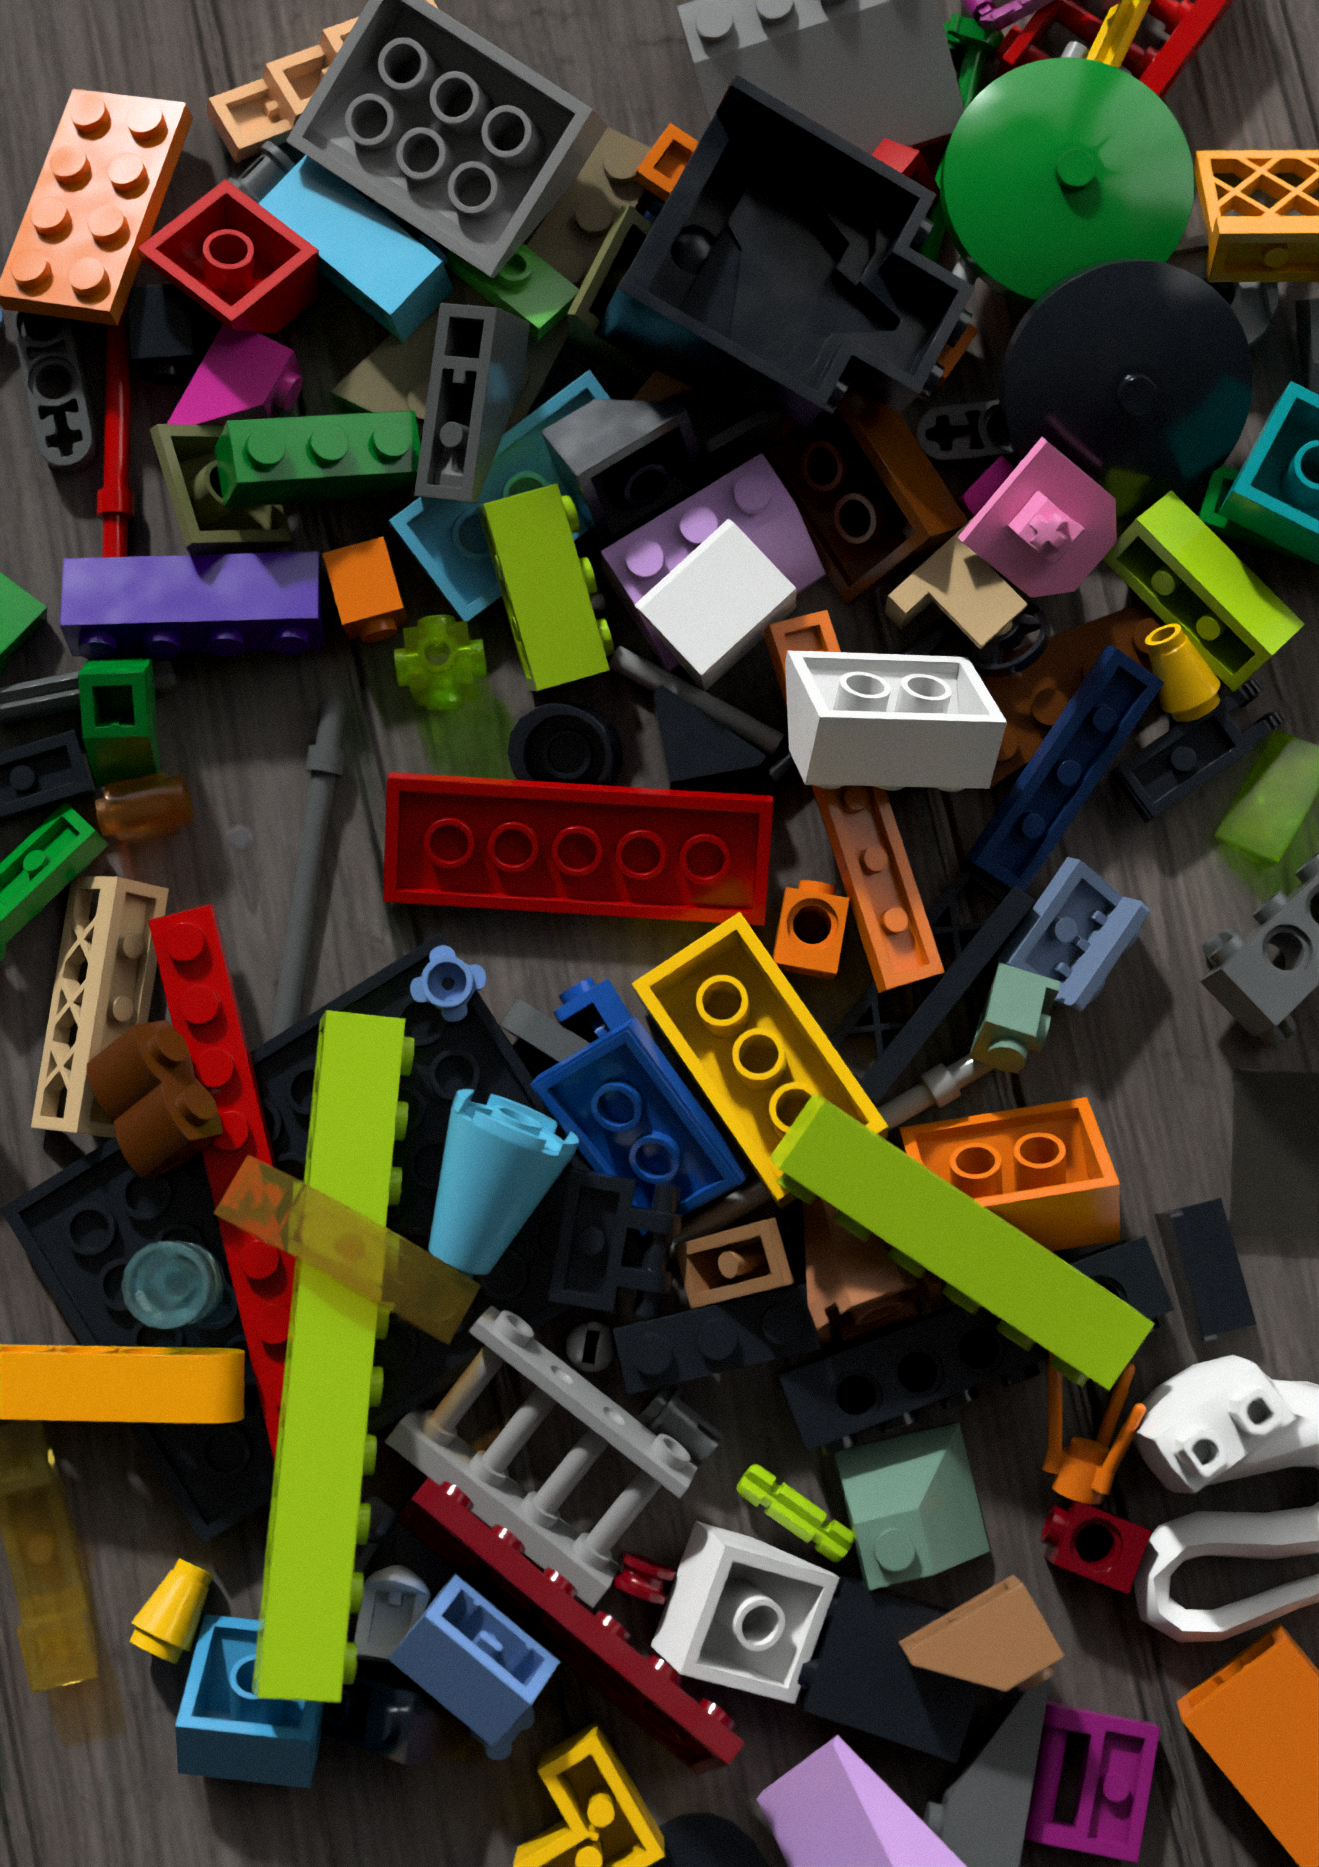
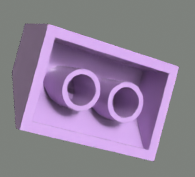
(749, 498)

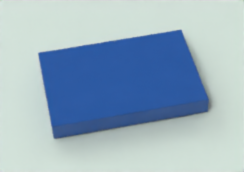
(639, 1119)

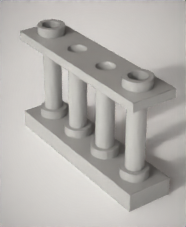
(432, 1445)

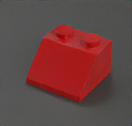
(236, 261)

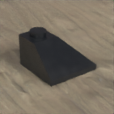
(625, 463)

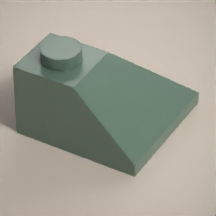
(911, 1505)

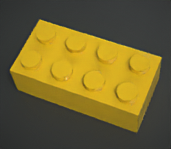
(749, 1043)

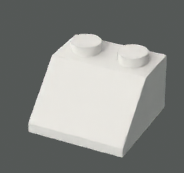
(743, 1613)

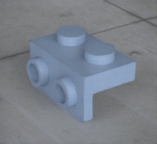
(1076, 933)

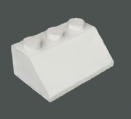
(890, 721)

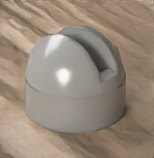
(605, 1347)

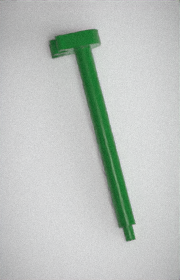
(976, 45)

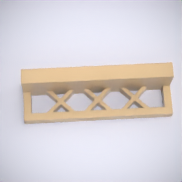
(106, 1003)

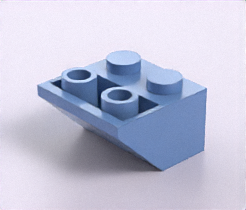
(475, 1659)

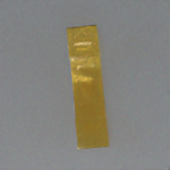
(348, 1248)
(44, 1561)

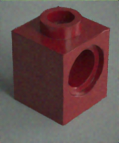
(1122, 1550)

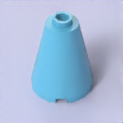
(492, 1178)

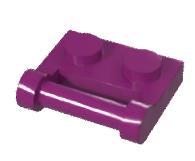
(1110, 1786)

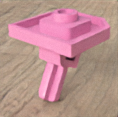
(1044, 524)

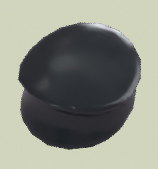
(565, 746)

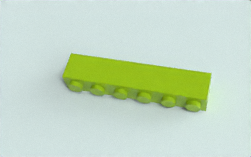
(960, 1242)

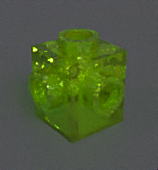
(446, 684)

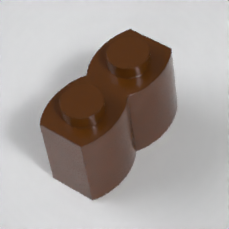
(154, 1098)

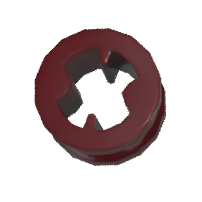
(643, 1577)

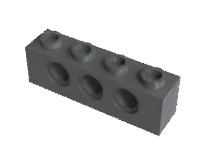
(1244, 976)

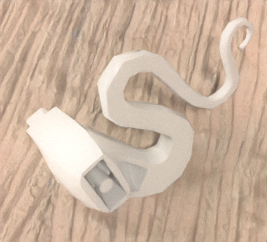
(1216, 1427)

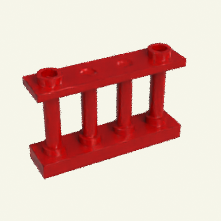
(1185, 24)

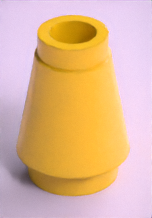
(1189, 682)
(172, 1613)

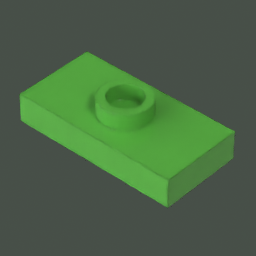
(522, 288)

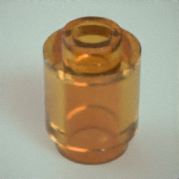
(145, 808)

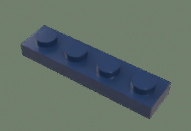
(1065, 769)

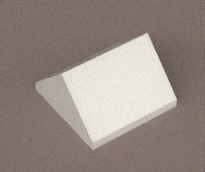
(717, 604)

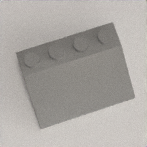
(844, 63)
(446, 130)

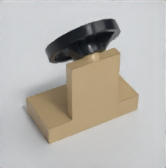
(976, 602)

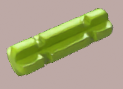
(795, 1513)

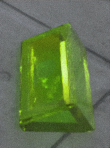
(1273, 800)

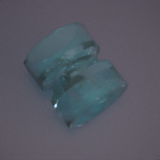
(173, 1284)

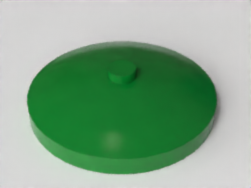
(1064, 173)

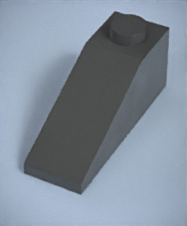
(469, 398)
(990, 1787)

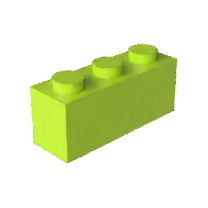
(546, 587)
(1204, 588)

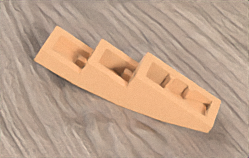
(273, 104)

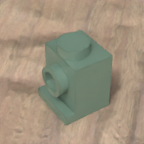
(1013, 1018)

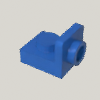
(588, 996)

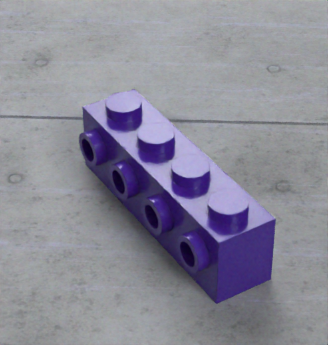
(193, 604)

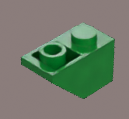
(119, 718)

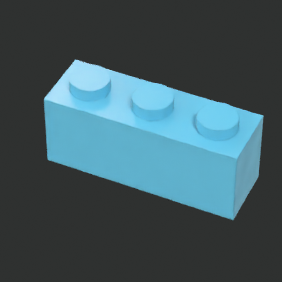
(362, 247)

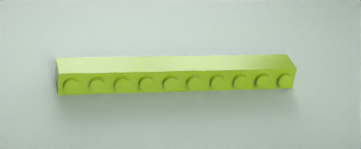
(331, 1374)

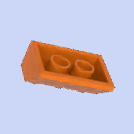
(1031, 1167)

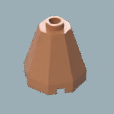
(854, 1281)

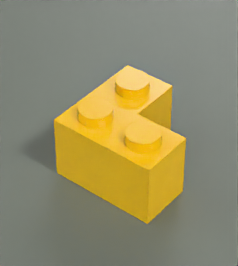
(600, 1807)

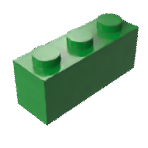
(318, 458)

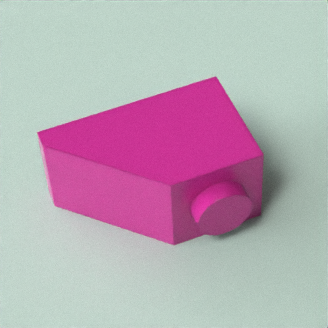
(240, 380)

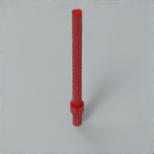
(115, 499)

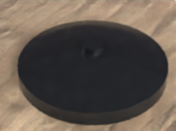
(1129, 379)

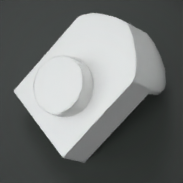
(389, 1609)

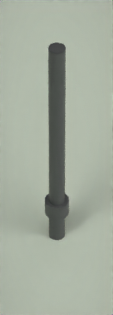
(324, 763)

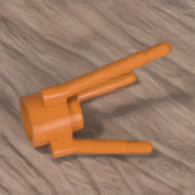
(1088, 1466)

